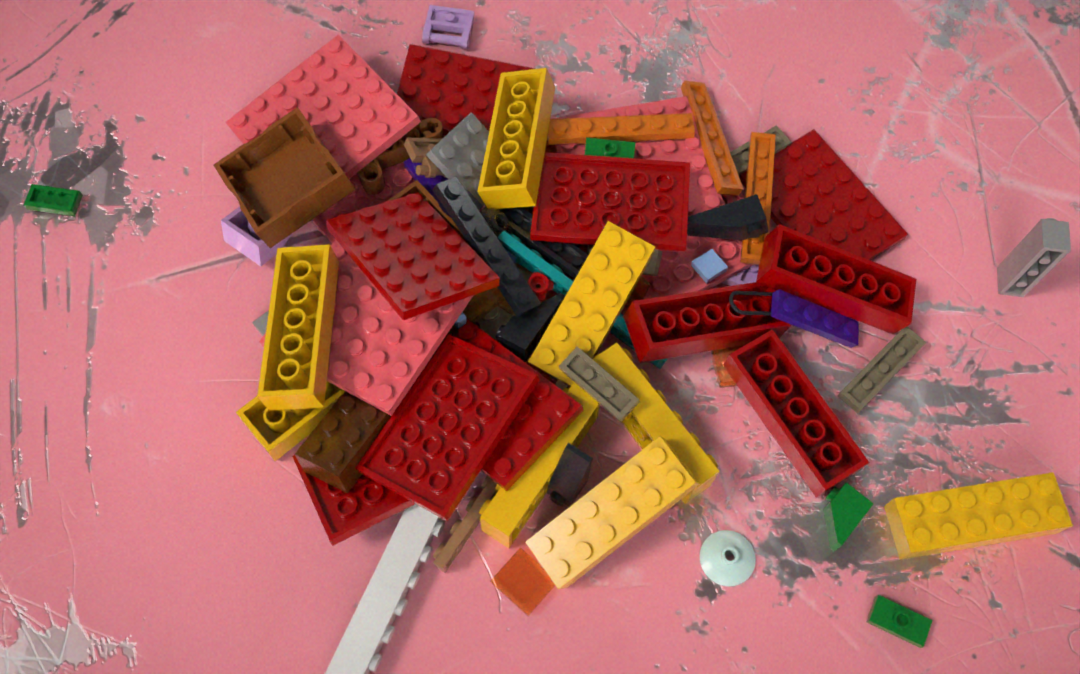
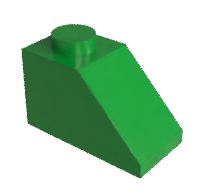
(843, 513)

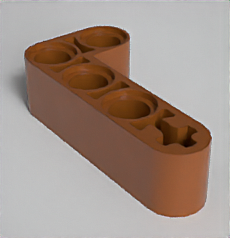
(397, 154)

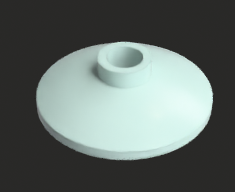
(720, 569)

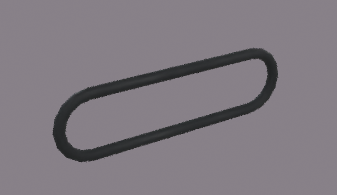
(748, 293)

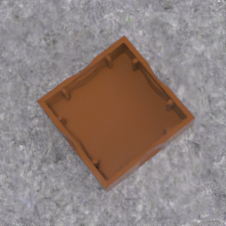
(283, 178)

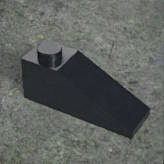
(733, 220)
(525, 332)
(569, 476)

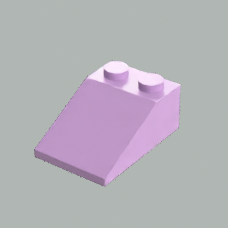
(243, 238)

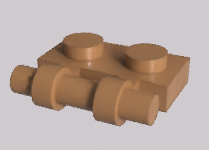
(417, 150)

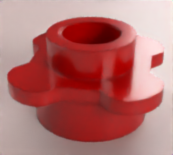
(540, 279)

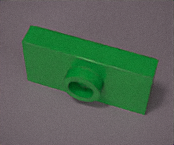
(609, 148)
(53, 200)
(899, 621)

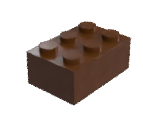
(341, 441)

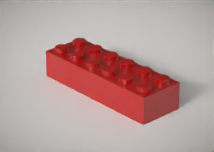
(837, 279)
(699, 321)
(795, 413)

